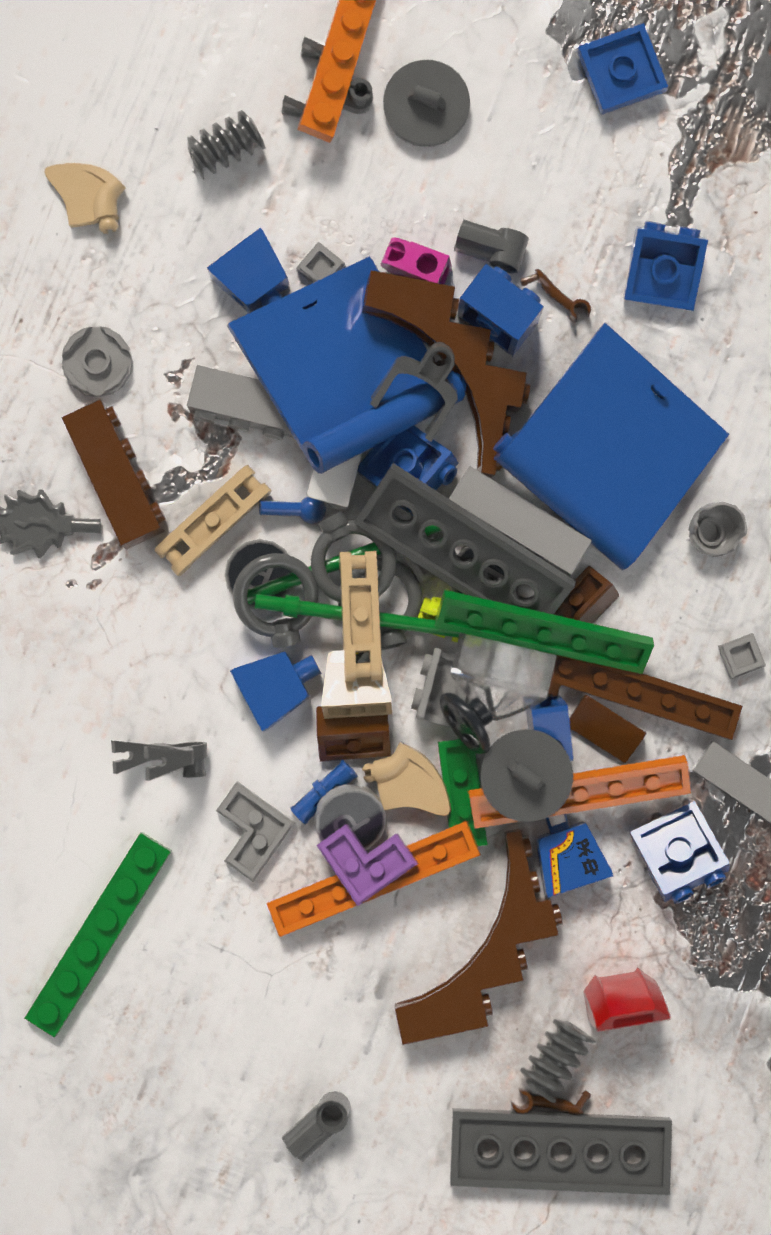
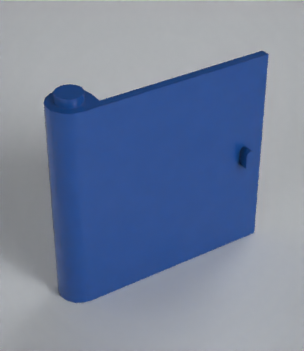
(327, 363)
(611, 449)

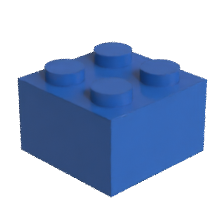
(500, 306)

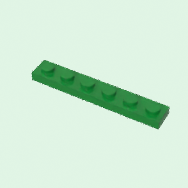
(543, 632)
(98, 934)

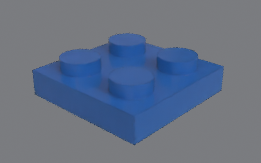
(622, 69)

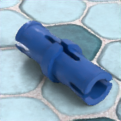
(306, 806)

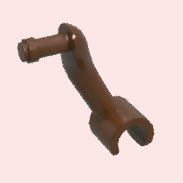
(557, 295)
(560, 1104)

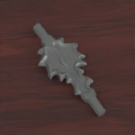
(38, 524)

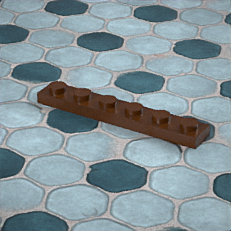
(649, 695)

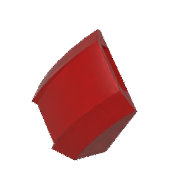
(624, 1001)

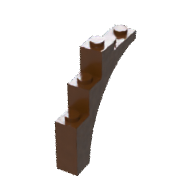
(426, 311)
(522, 918)

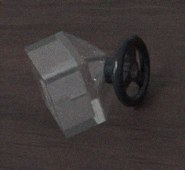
(499, 683)

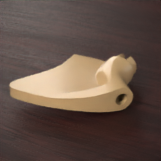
(87, 193)
(408, 781)

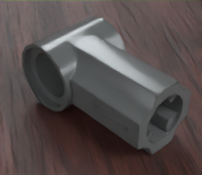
(499, 247)
(316, 1127)

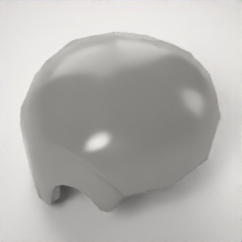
(717, 529)

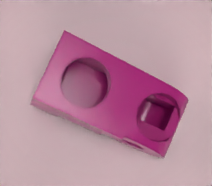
(416, 261)

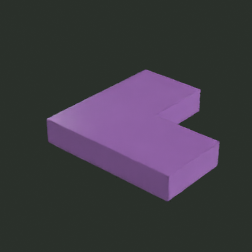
(365, 872)

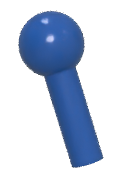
(308, 509)

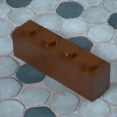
(113, 473)

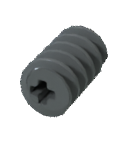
(224, 143)
(556, 1059)

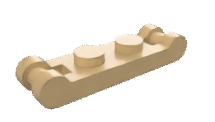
(212, 520)
(360, 616)

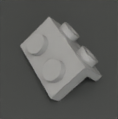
(438, 681)

